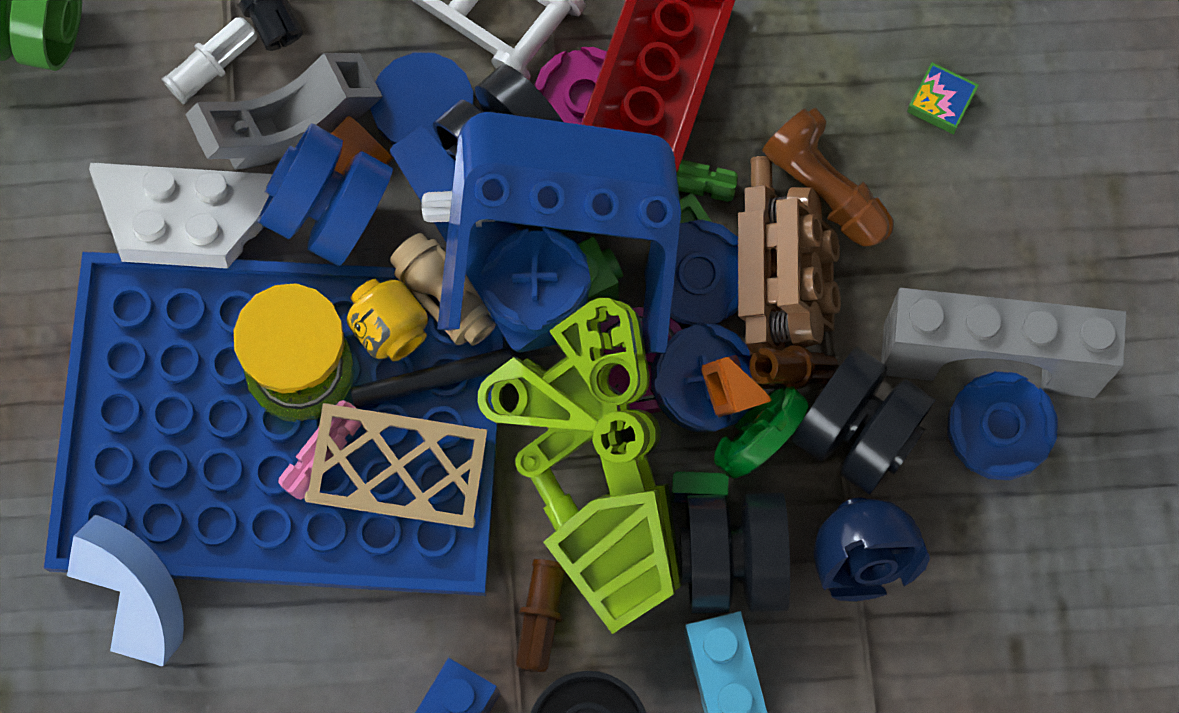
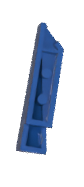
(432, 170)

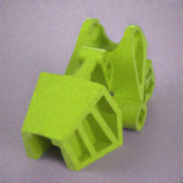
(622, 543)

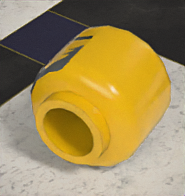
(387, 319)

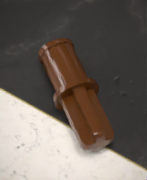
(792, 367)
(540, 616)

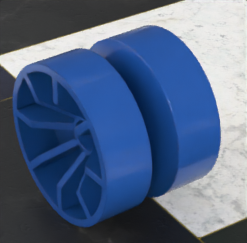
(310, 187)

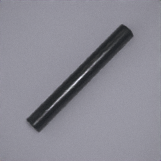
(429, 377)

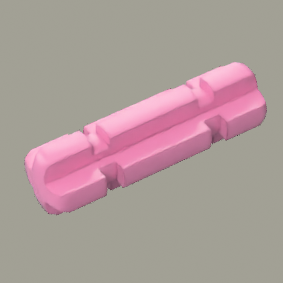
(297, 478)

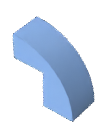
(149, 606)

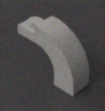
(264, 127)

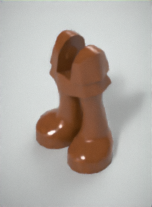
(852, 205)

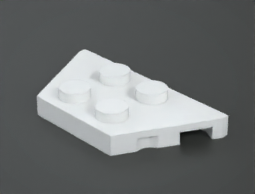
(180, 212)

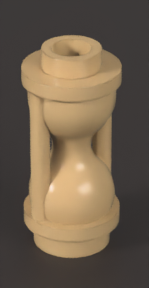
(421, 268)

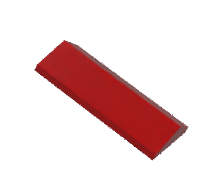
(658, 68)

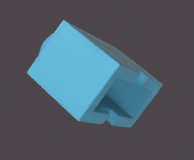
(724, 665)

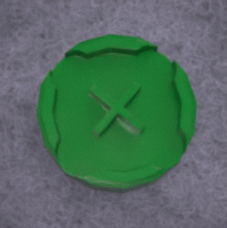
(761, 432)

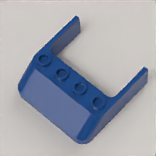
(566, 181)

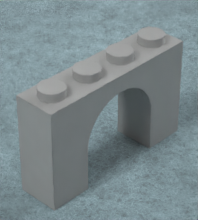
(1072, 344)

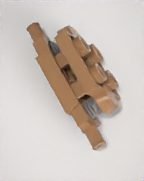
(784, 265)

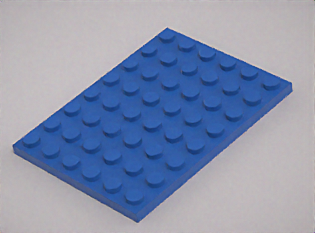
(192, 462)

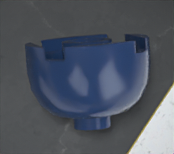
(868, 547)

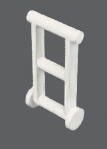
(526, 48)

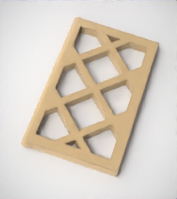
(431, 433)

